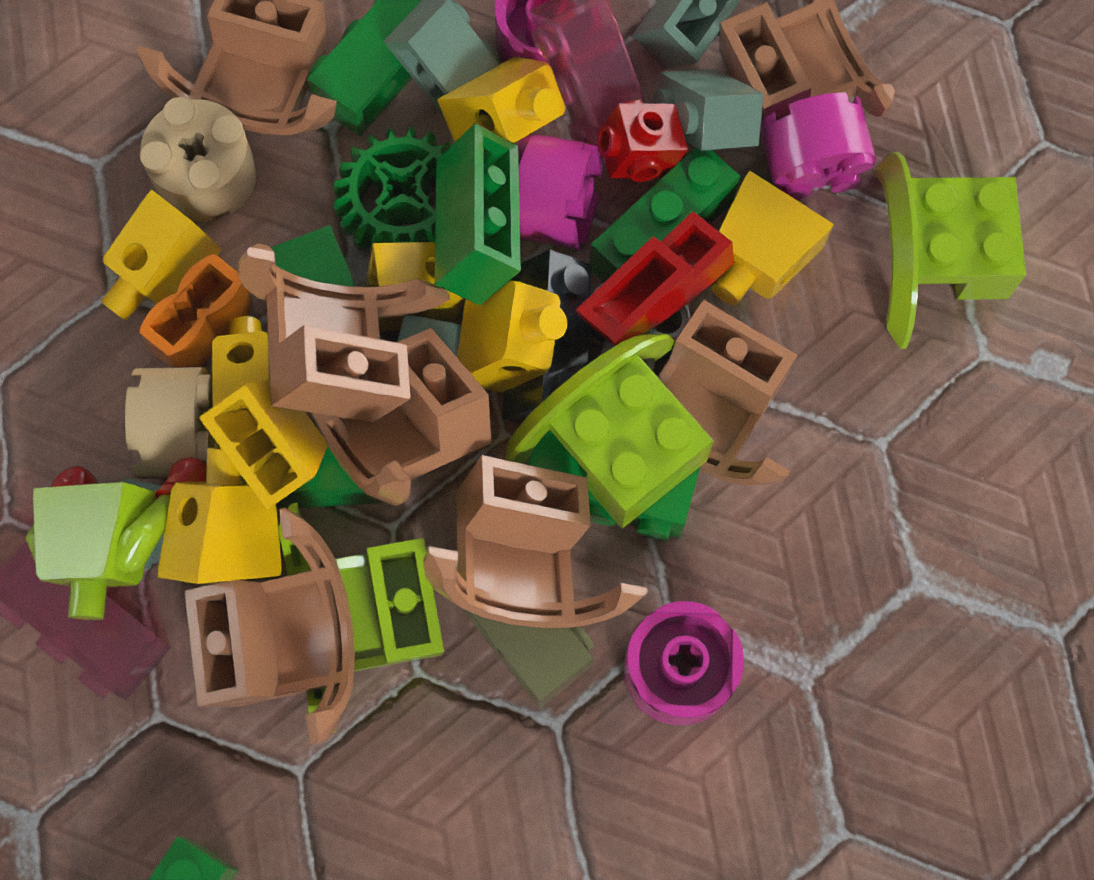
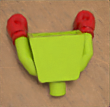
(100, 532)

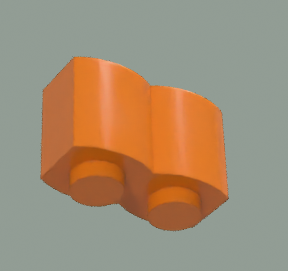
(186, 322)

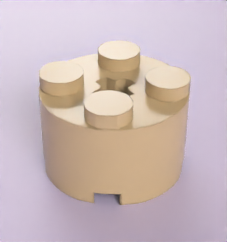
(198, 158)
(165, 418)

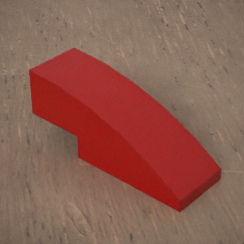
(658, 280)

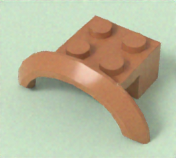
(799, 58)
(257, 65)
(328, 340)
(726, 382)
(436, 426)
(517, 549)
(276, 636)

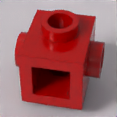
(641, 140)

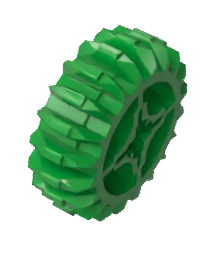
(397, 168)

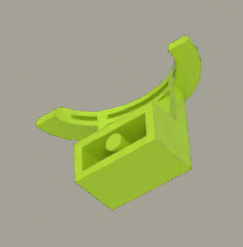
(948, 235)
(620, 428)
(387, 602)

